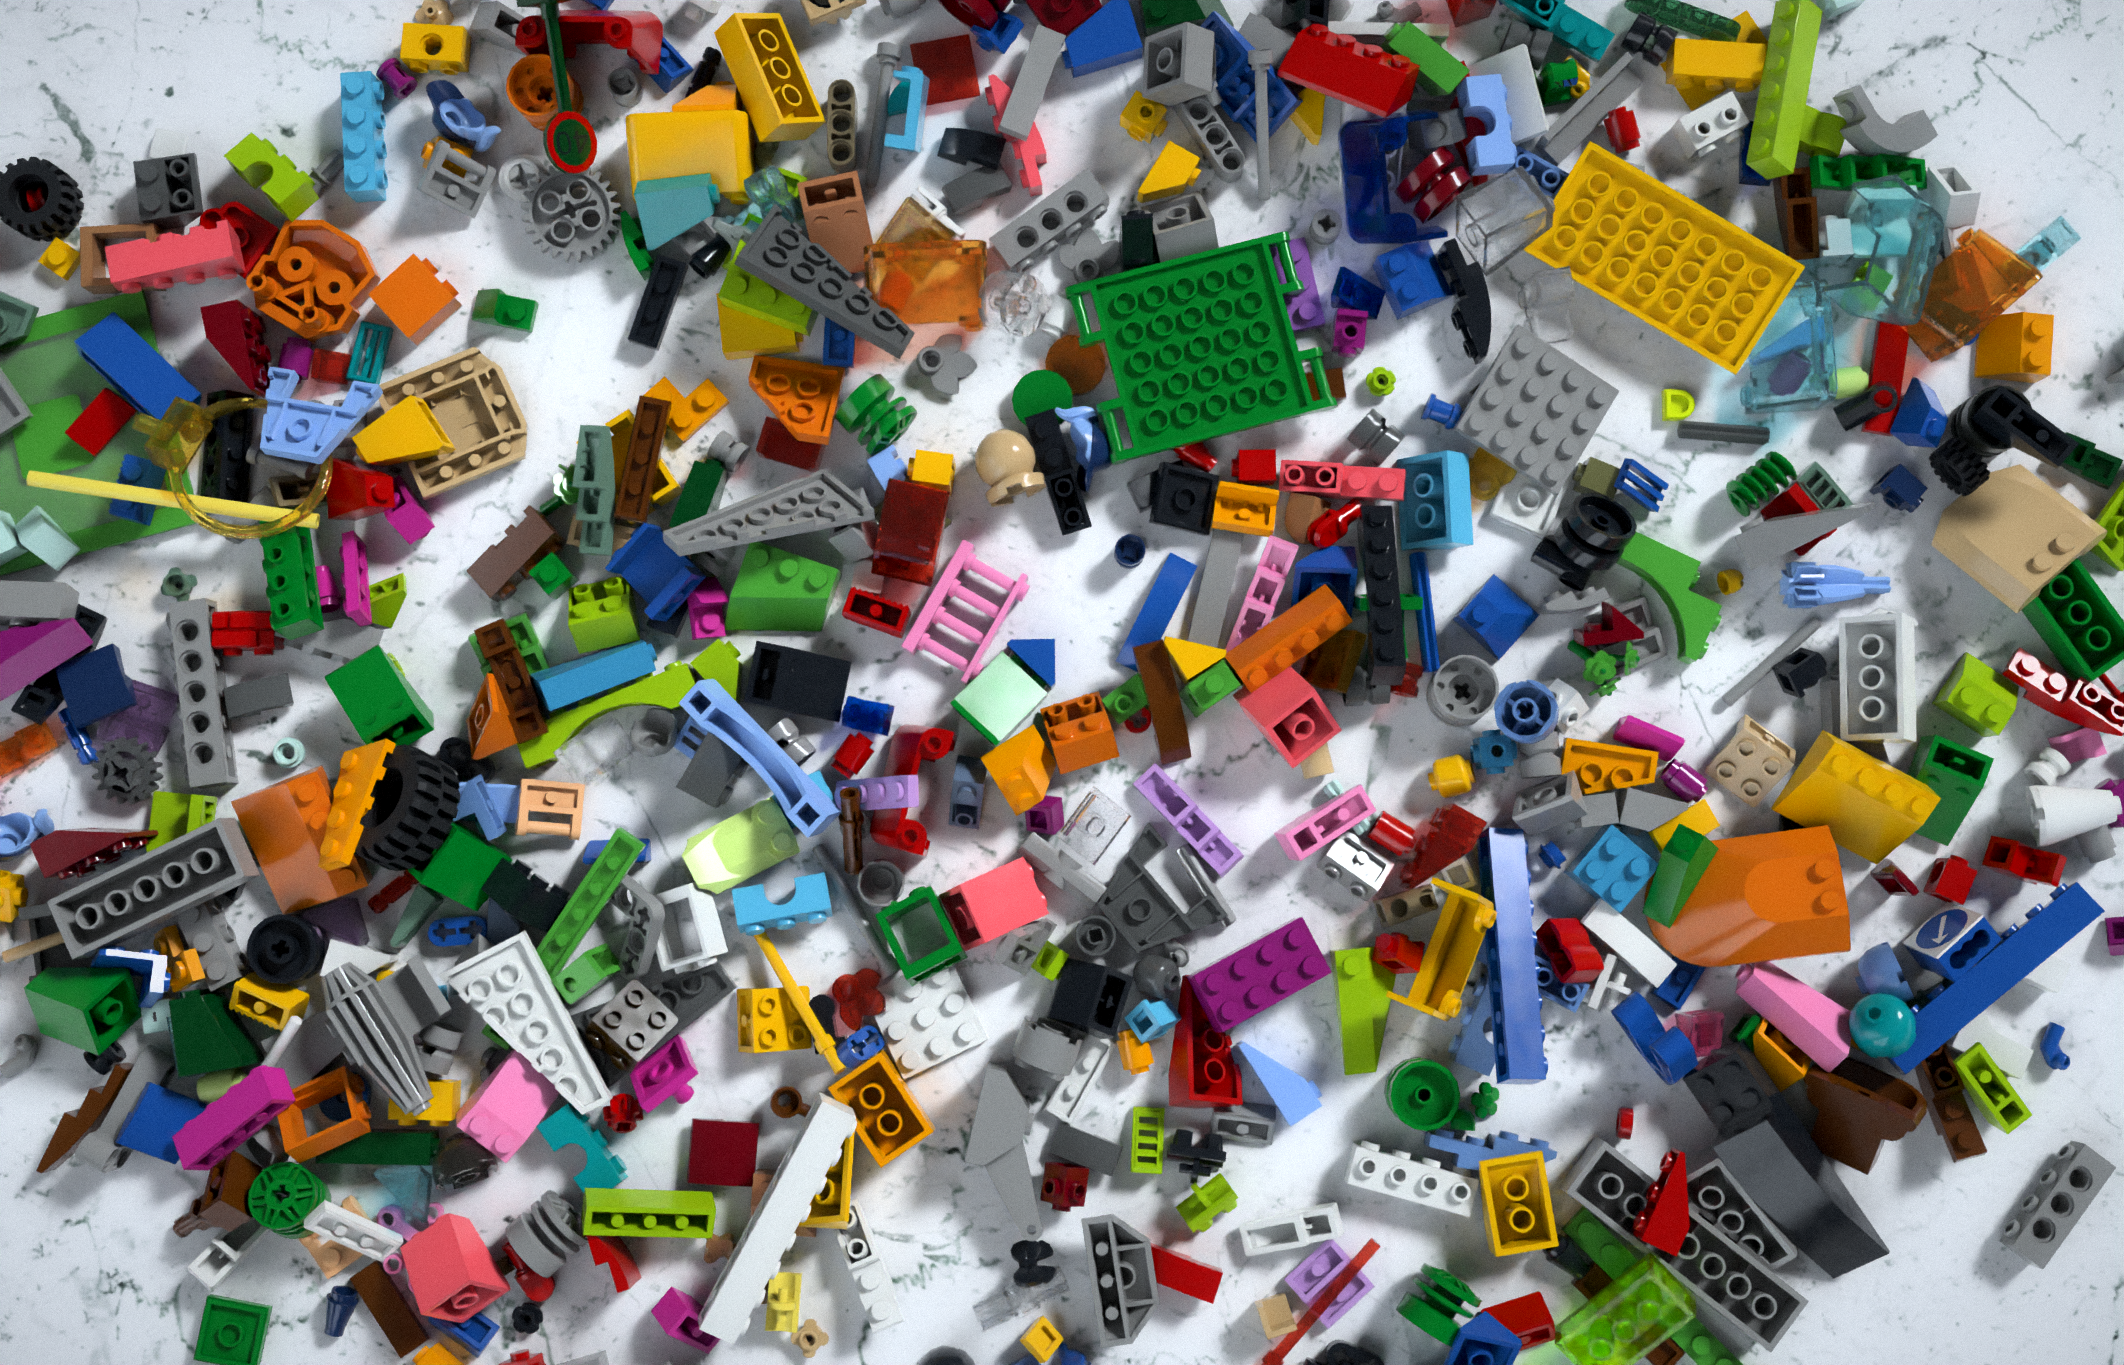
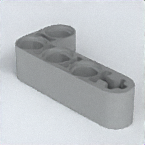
(99, 1147)

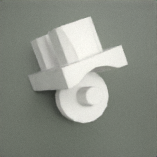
(1596, 994)

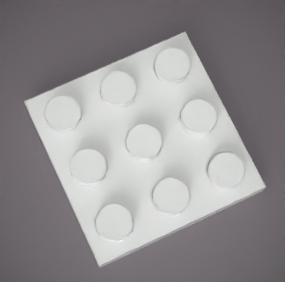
(928, 1021)

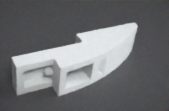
(869, 1271)

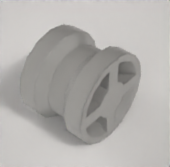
(1323, 233)

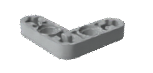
(646, 918)

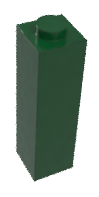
(386, 1148)

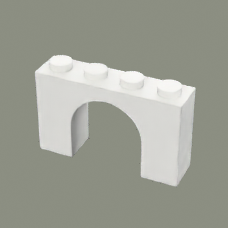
(2007, 1054)

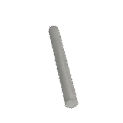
(1766, 666)

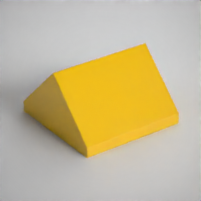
(1191, 658)

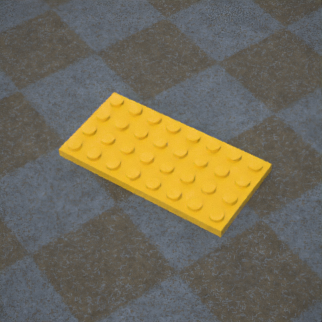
(1665, 258)

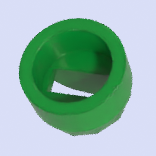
(1463, 1120)

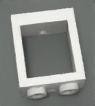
(669, 946)

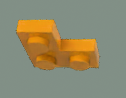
(694, 411)
(182, 964)

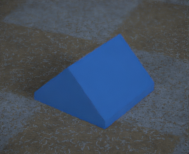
(1484, 1343)

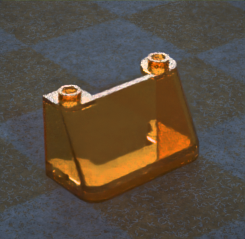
(928, 280)
(1970, 293)

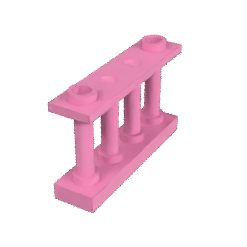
(950, 586)

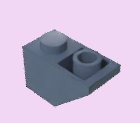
(967, 792)

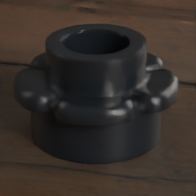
(527, 1309)

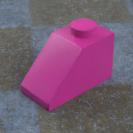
(409, 514)
(679, 1318)

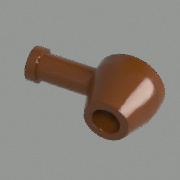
(793, 1105)

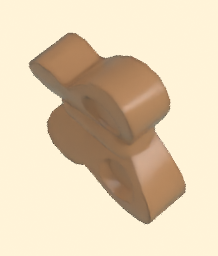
(719, 1247)

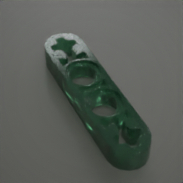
(1688, 18)

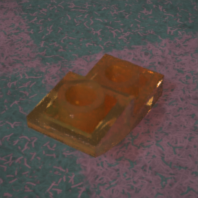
(26, 748)

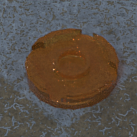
(1079, 366)

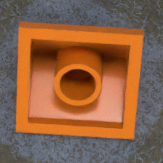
(488, 721)

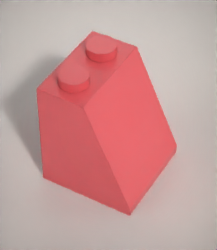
(1289, 715)
(994, 903)
(452, 1270)

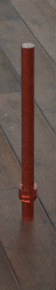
(1276, 1356)

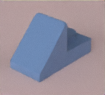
(478, 800)

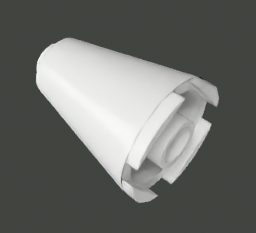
(2068, 811)

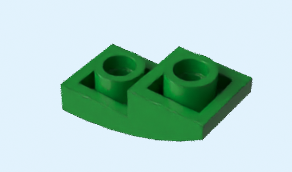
(634, 240)

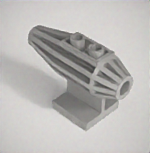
(379, 1026)

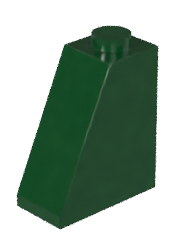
(701, 492)

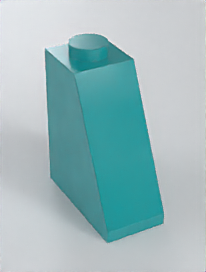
(674, 205)

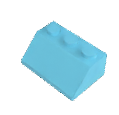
(1436, 502)

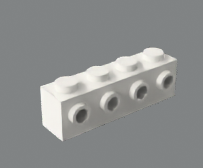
(1411, 1179)

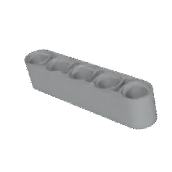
(1209, 126)

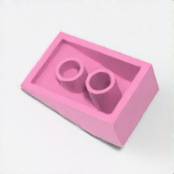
(507, 1106)

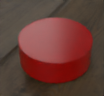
(1624, 1123)

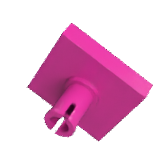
(665, 1075)

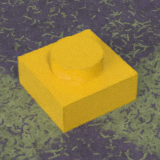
(61, 258)
(1041, 1339)

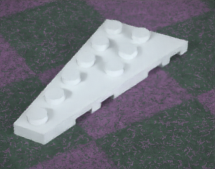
(525, 1009)

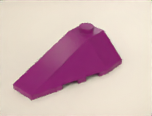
(36, 650)

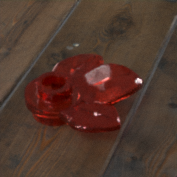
(862, 999)

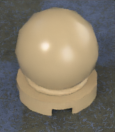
(1007, 465)

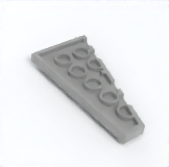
(790, 509)

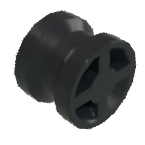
(104, 1062)

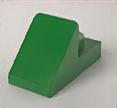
(503, 310)

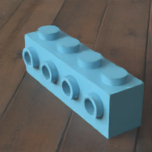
(363, 136)

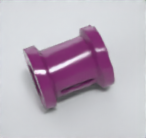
(396, 78)

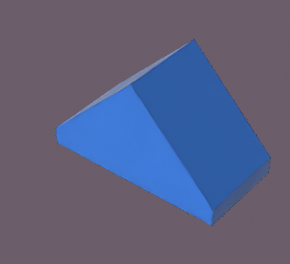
(1037, 656)

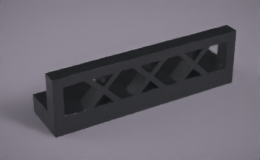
(228, 452)

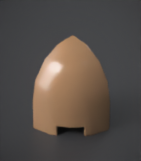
(1301, 512)

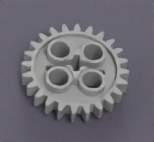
(582, 238)

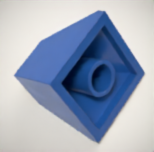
(1330, 566)
(1496, 617)

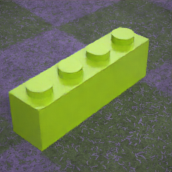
(648, 1213)

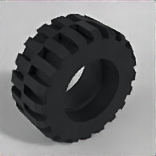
(409, 810)

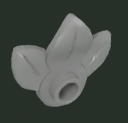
(1089, 253)
(951, 363)

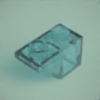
(2049, 243)

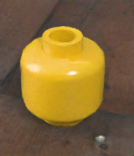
(1452, 776)

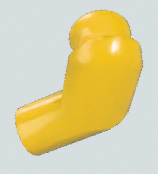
(1583, 83)

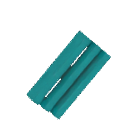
(370, 353)

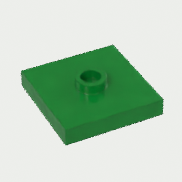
(232, 1331)

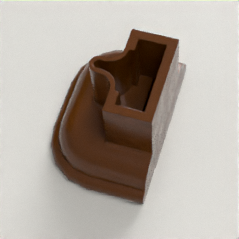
(1860, 1111)

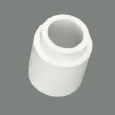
(1059, 317)

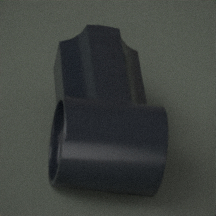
(1863, 406)
(1553, 559)

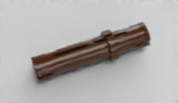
(851, 820)

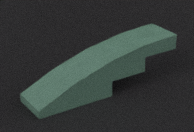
(596, 485)

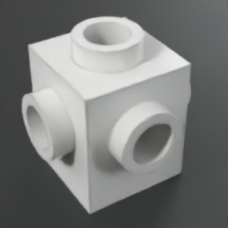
(1570, 705)

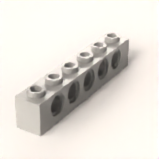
(211, 676)

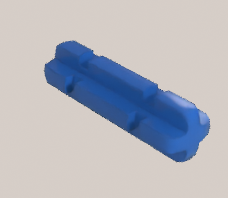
(79, 738)

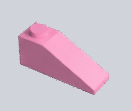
(1324, 823)

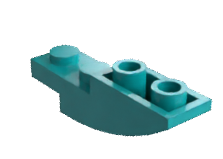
(1567, 25)

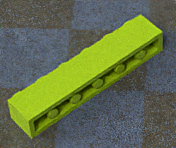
(1784, 88)

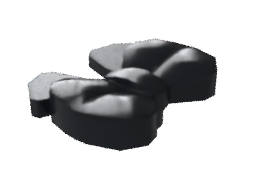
(1027, 1255)

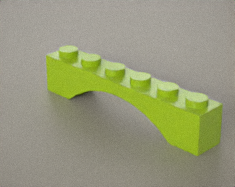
(659, 690)

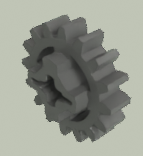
(142, 770)

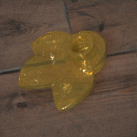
(1488, 468)

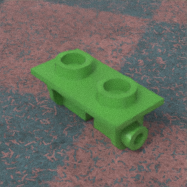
(1126, 699)

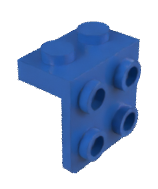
(145, 963)

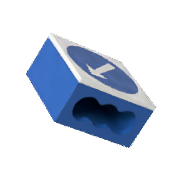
(1951, 941)

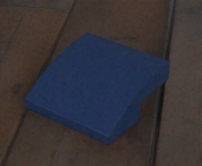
(96, 686)

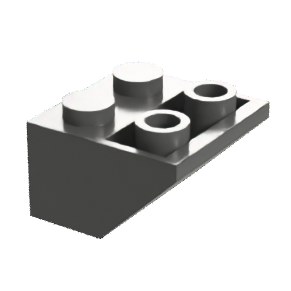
(168, 190)

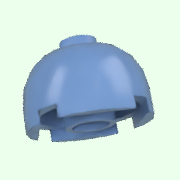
(1526, 711)
(1882, 973)

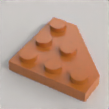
(799, 394)

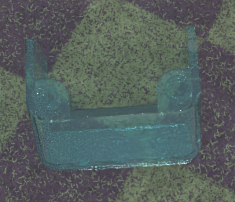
(1902, 257)

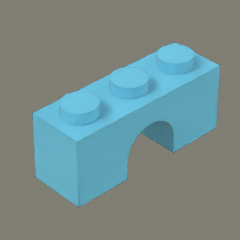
(809, 904)

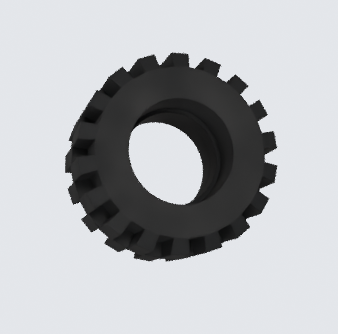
(58, 211)

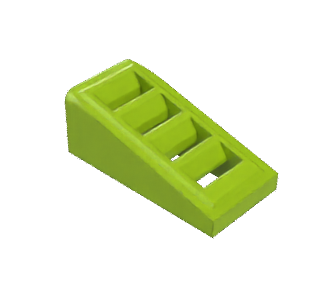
(1147, 1167)

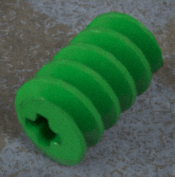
(1758, 481)

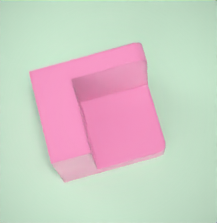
(2078, 744)

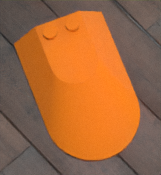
(1763, 902)

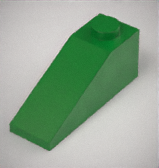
(1677, 874)

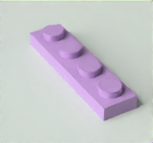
(883, 792)

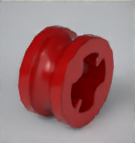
(37, 198)
(1130, 725)

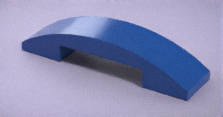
(1158, 607)

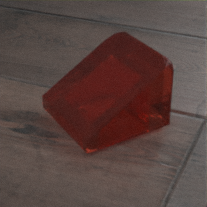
(330, 366)

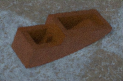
(1797, 214)

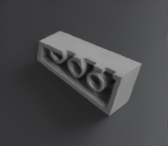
(1732, 1211)

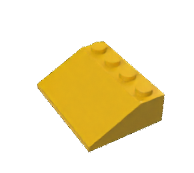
(1858, 796)

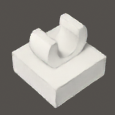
(698, 8)

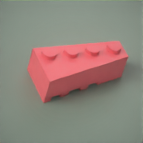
(176, 259)

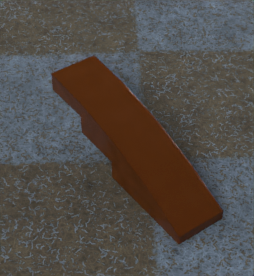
(79, 1123)

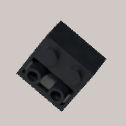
(1090, 998)

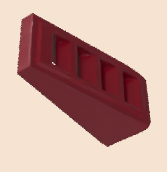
(1893, 879)

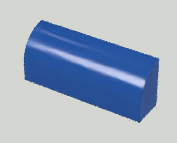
(133, 367)

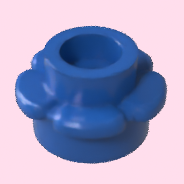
(1551, 855)

